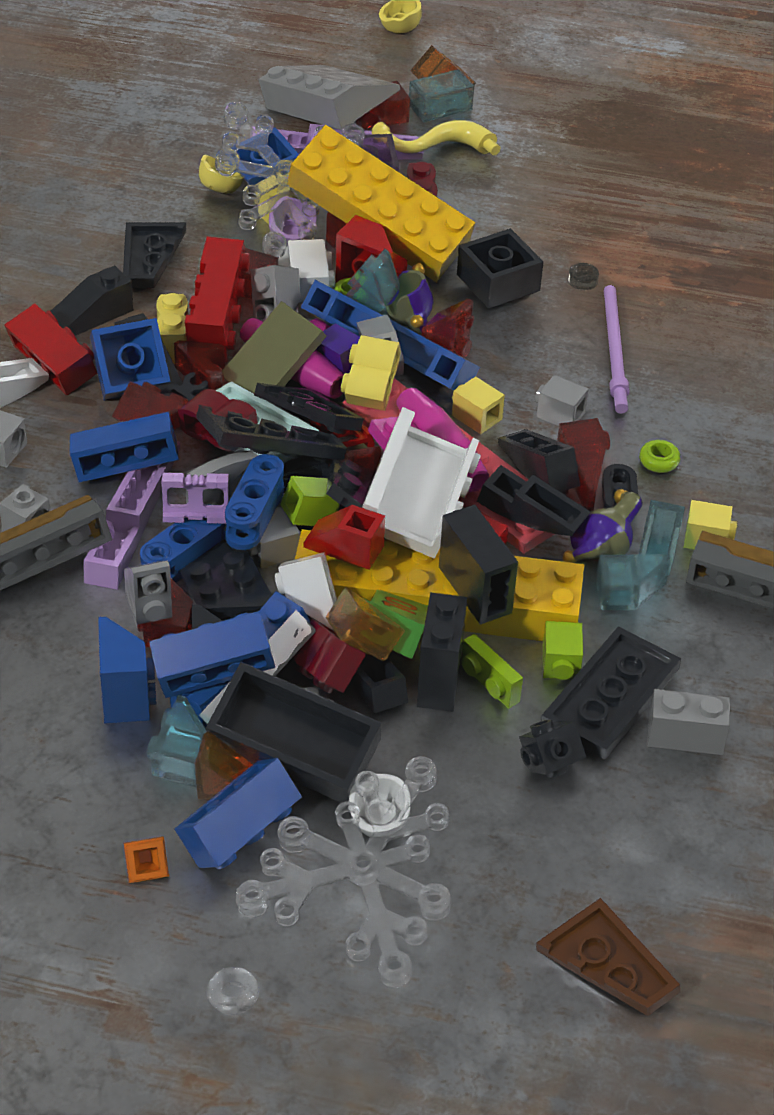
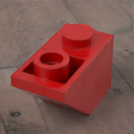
(349, 535)

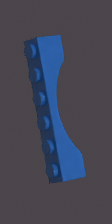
(416, 350)

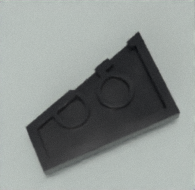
(311, 405)

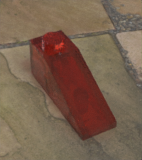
(590, 451)

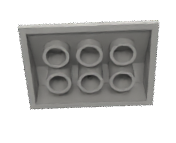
(323, 93)

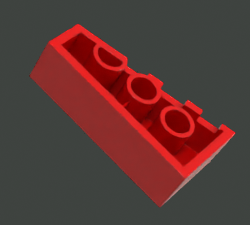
(217, 293)

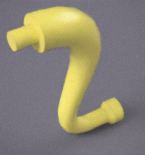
(455, 131)

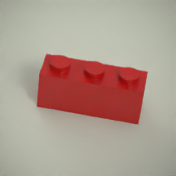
(52, 347)

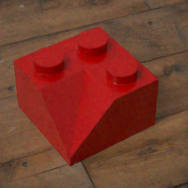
(356, 244)

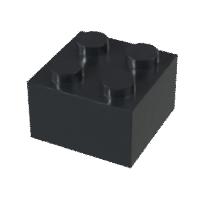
(499, 268)

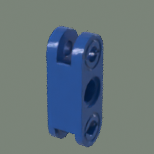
(254, 501)
(182, 544)

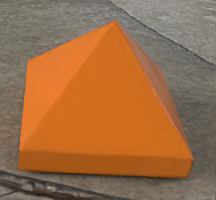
(146, 859)

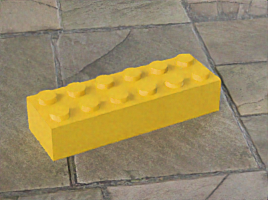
(355, 182)

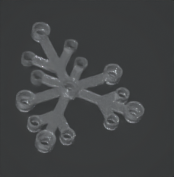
(236, 118)
(386, 826)

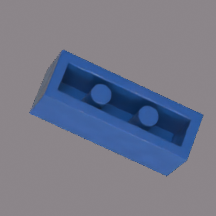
(123, 447)
(210, 653)
(238, 814)

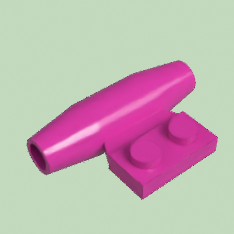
(316, 373)
(432, 420)

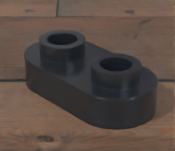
(615, 478)

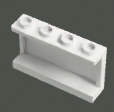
(419, 484)

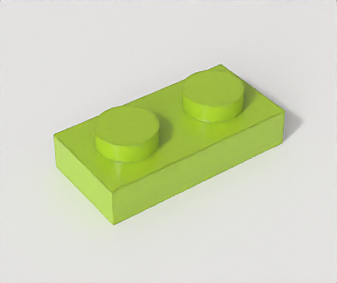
(491, 671)

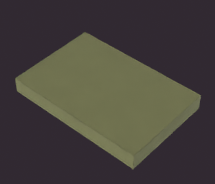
(274, 350)

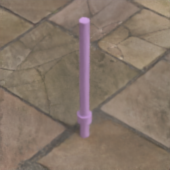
(619, 384)

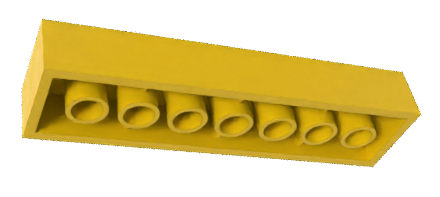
(542, 589)

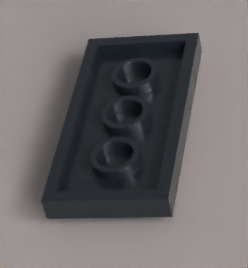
(613, 690)

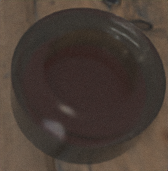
(583, 276)

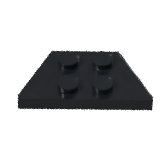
(348, 482)
(225, 582)

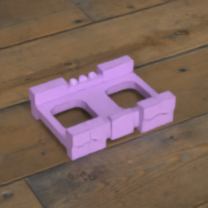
(195, 508)

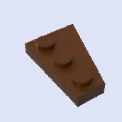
(611, 957)

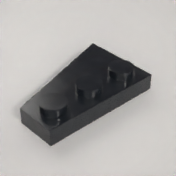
(149, 250)

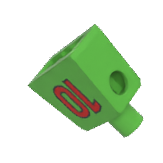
(405, 613)

